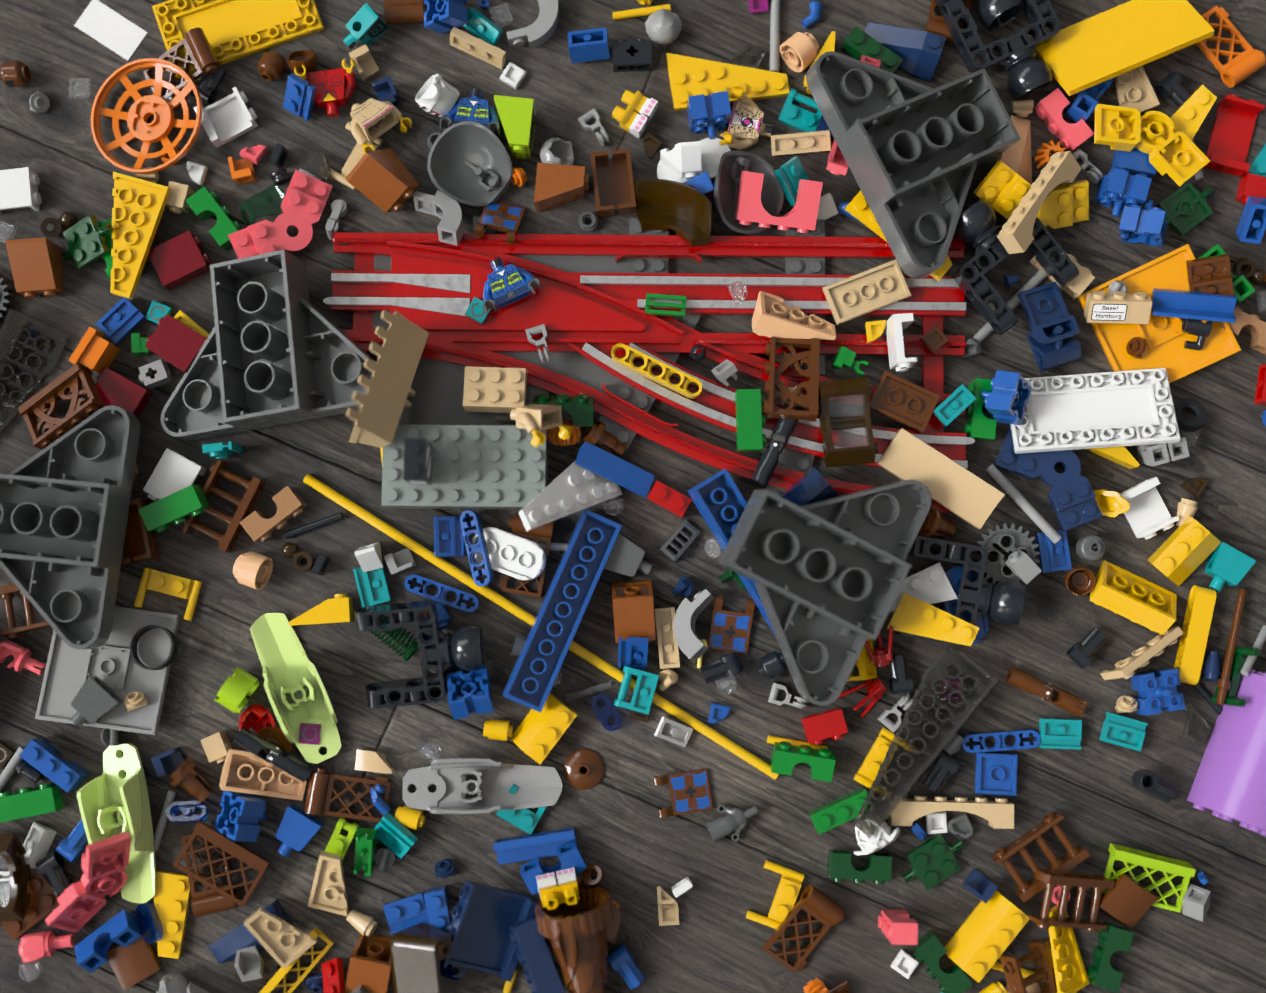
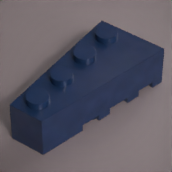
(535, 957)

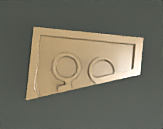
(329, 886)
(279, 937)

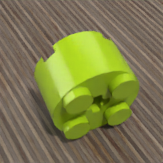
(236, 690)

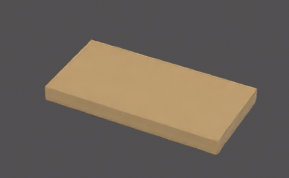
(866, 292)

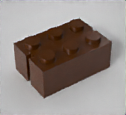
(613, 183)
(138, 542)

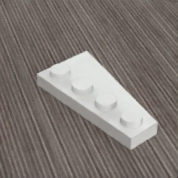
(927, 585)

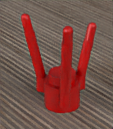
(881, 656)
(874, 691)

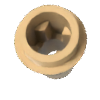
(1185, 509)
(363, 923)

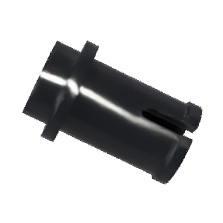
(28, 771)

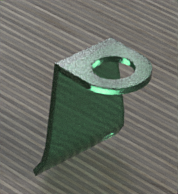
(263, 204)

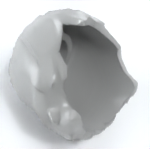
(663, 26)
(557, 152)
(173, 983)

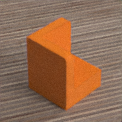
(241, 171)

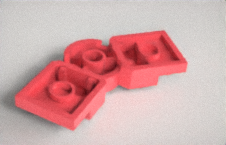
(301, 210)
(102, 875)

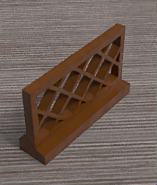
(233, 848)

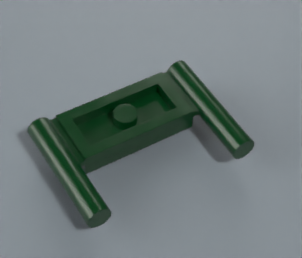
(1235, 676)

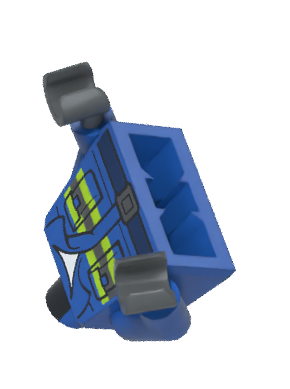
(474, 110)
(507, 285)

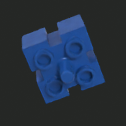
(444, 15)
(709, 113)
(1122, 190)
(1144, 225)
(1008, 397)
(1158, 691)
(469, 693)
(240, 816)

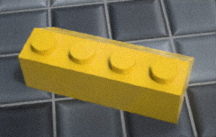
(1134, 598)
(985, 935)

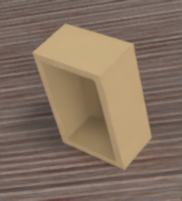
(494, 389)

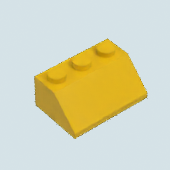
(1184, 550)
(542, 730)

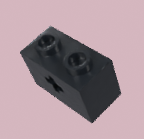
(639, 62)

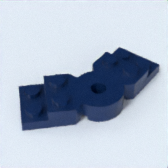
(1069, 491)

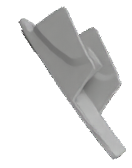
(480, 786)

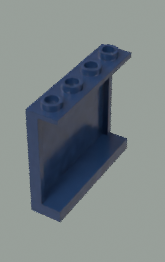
(483, 928)

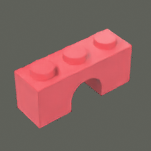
(1069, 134)
(898, 927)

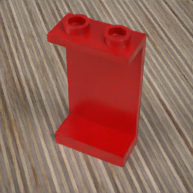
(1232, 135)

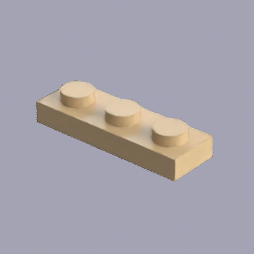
(477, 48)
(800, 142)
(667, 643)

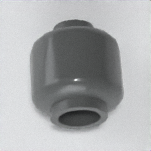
(1084, 547)

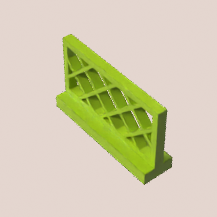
(1155, 863)

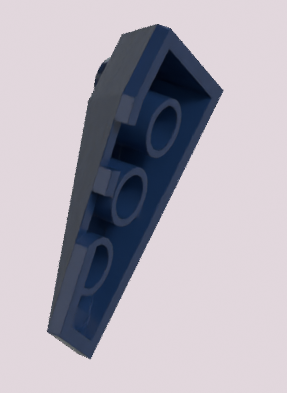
(916, 47)
(809, 489)
(240, 937)

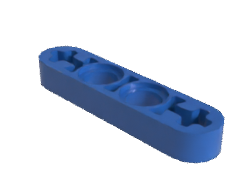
(480, 547)
(442, 591)
(1000, 744)

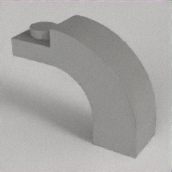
(540, 30)
(447, 209)
(685, 625)

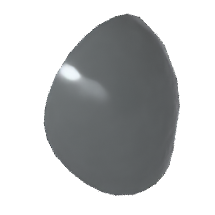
(470, 164)
(727, 188)

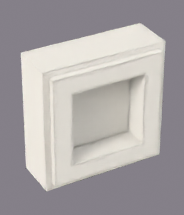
(513, 75)
(936, 823)
(682, 886)
(904, 964)

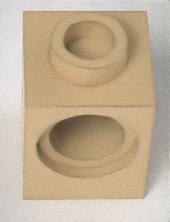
(177, 197)
(216, 746)

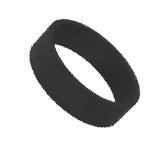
(134, 642)

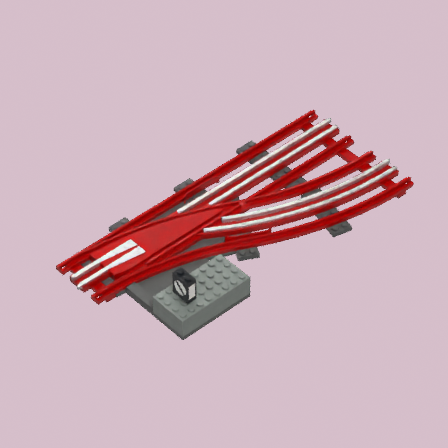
(589, 305)

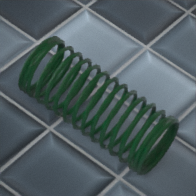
(410, 653)

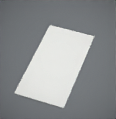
(110, 29)

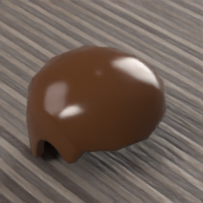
(301, 57)
(1079, 580)

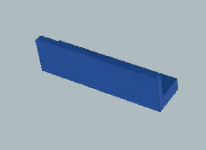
(1193, 305)
(532, 846)

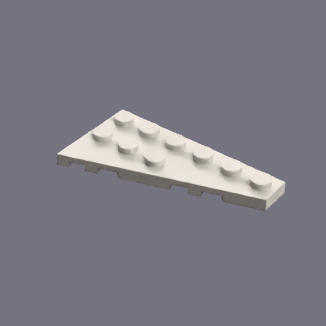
(567, 494)

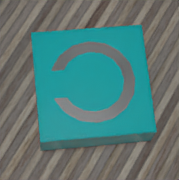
(157, 311)
(476, 311)

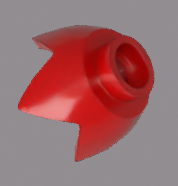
(256, 718)

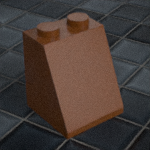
(383, 180)
(559, 185)
(36, 267)
(633, 610)
(370, 965)

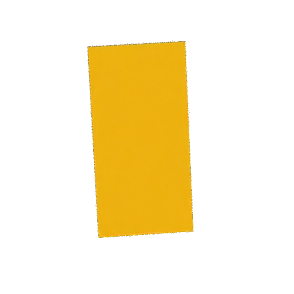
(236, 26)
(1121, 41)

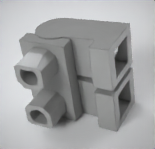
(1162, 453)

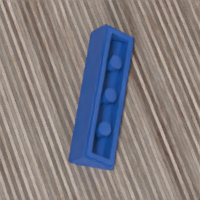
(614, 469)

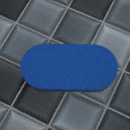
(954, 578)

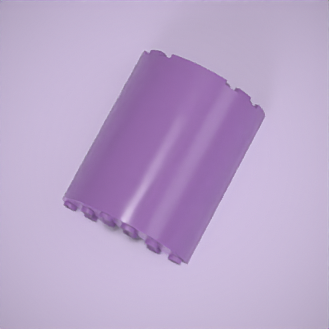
(1234, 762)

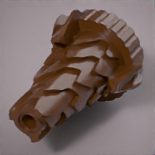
(581, 937)

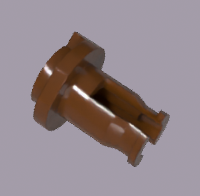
(601, 438)
(936, 525)
(191, 780)

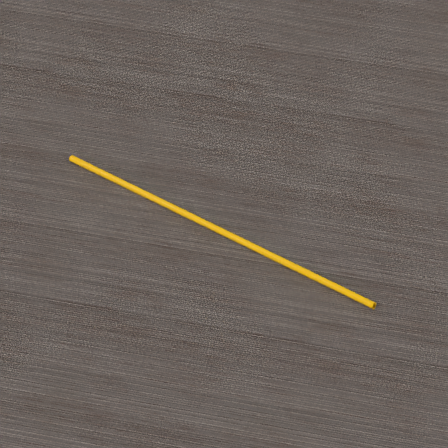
(529, 619)

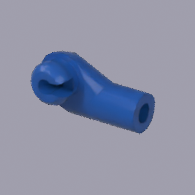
(815, 14)
(377, 800)

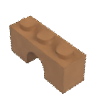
(1253, 325)
(288, 506)

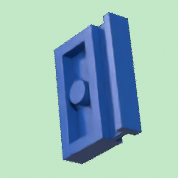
(299, 97)
(121, 320)
(448, 537)
(1053, 556)
(633, 652)
(406, 912)

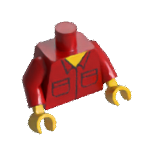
(332, 85)

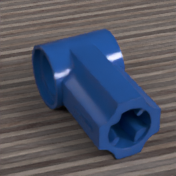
(73, 845)
(623, 962)

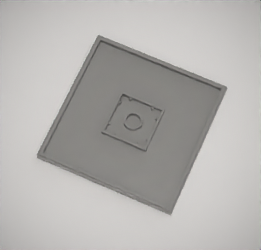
(113, 664)

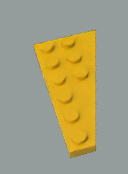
(699, 76)
(134, 225)

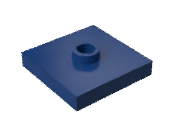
(996, 773)

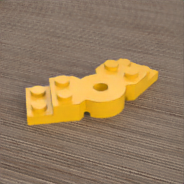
(1167, 151)
(1060, 209)

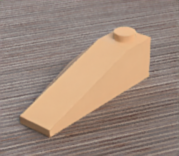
(1019, 155)
(783, 321)
(253, 775)

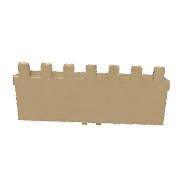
(389, 382)

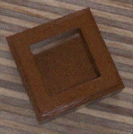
(934, 339)

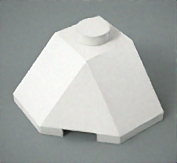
(683, 159)

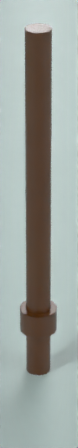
(1224, 683)

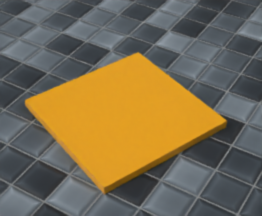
(1162, 334)

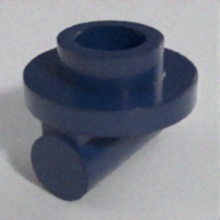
(684, 587)
(445, 868)
(315, 983)

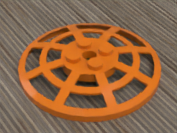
(141, 111)

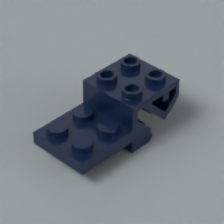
(1050, 326)

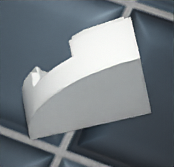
(197, 172)

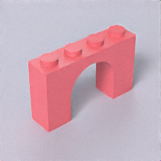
(802, 216)

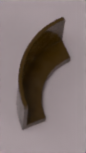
(674, 206)

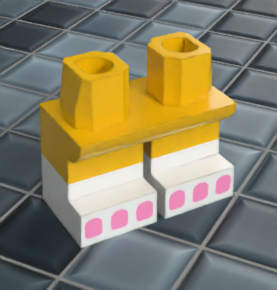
(637, 114)
(554, 894)

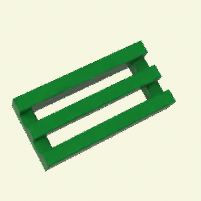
(662, 304)

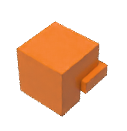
(94, 351)

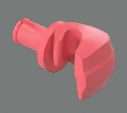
(22, 657)
(42, 944)

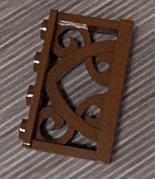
(47, 398)
(807, 401)

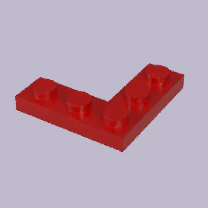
(333, 976)

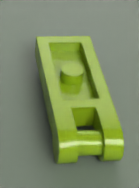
(339, 842)

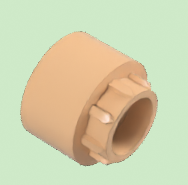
(799, 51)
(253, 570)

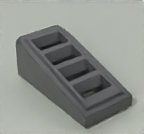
(668, 552)

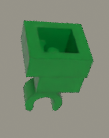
(138, 345)
(845, 359)

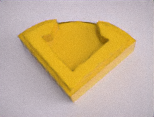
(874, 330)

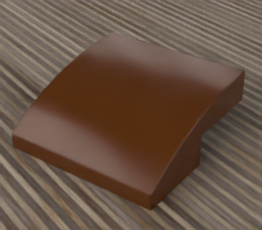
(1210, 275)
(1127, 901)
(133, 962)

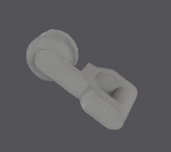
(603, 136)
(1093, 173)
(338, 209)
(545, 355)
(903, 701)
(800, 703)

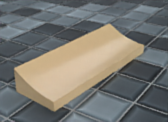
(946, 480)

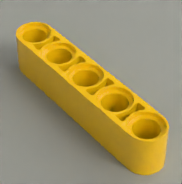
(649, 363)
(1195, 634)

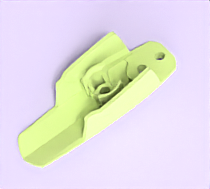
(294, 686)
(120, 805)

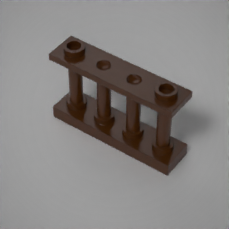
(244, 505)
(7, 594)
(1074, 855)
(1067, 881)
(1043, 962)

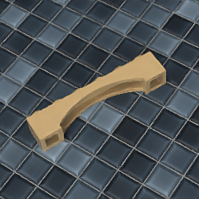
(1018, 230)
(998, 812)

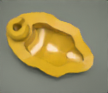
(1111, 502)

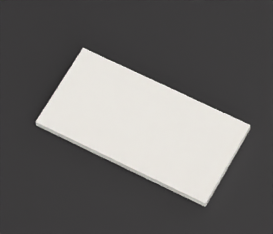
(1097, 411)

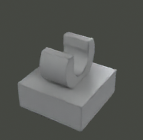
(724, 371)

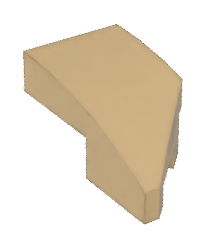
(372, 762)
(667, 909)

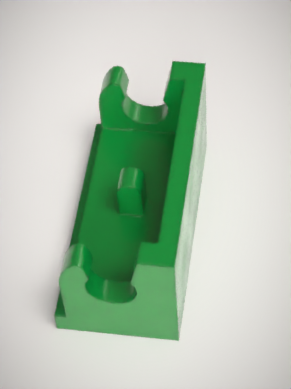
(365, 850)

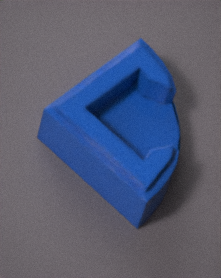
(718, 712)
(917, 830)

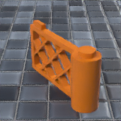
(1244, 63)

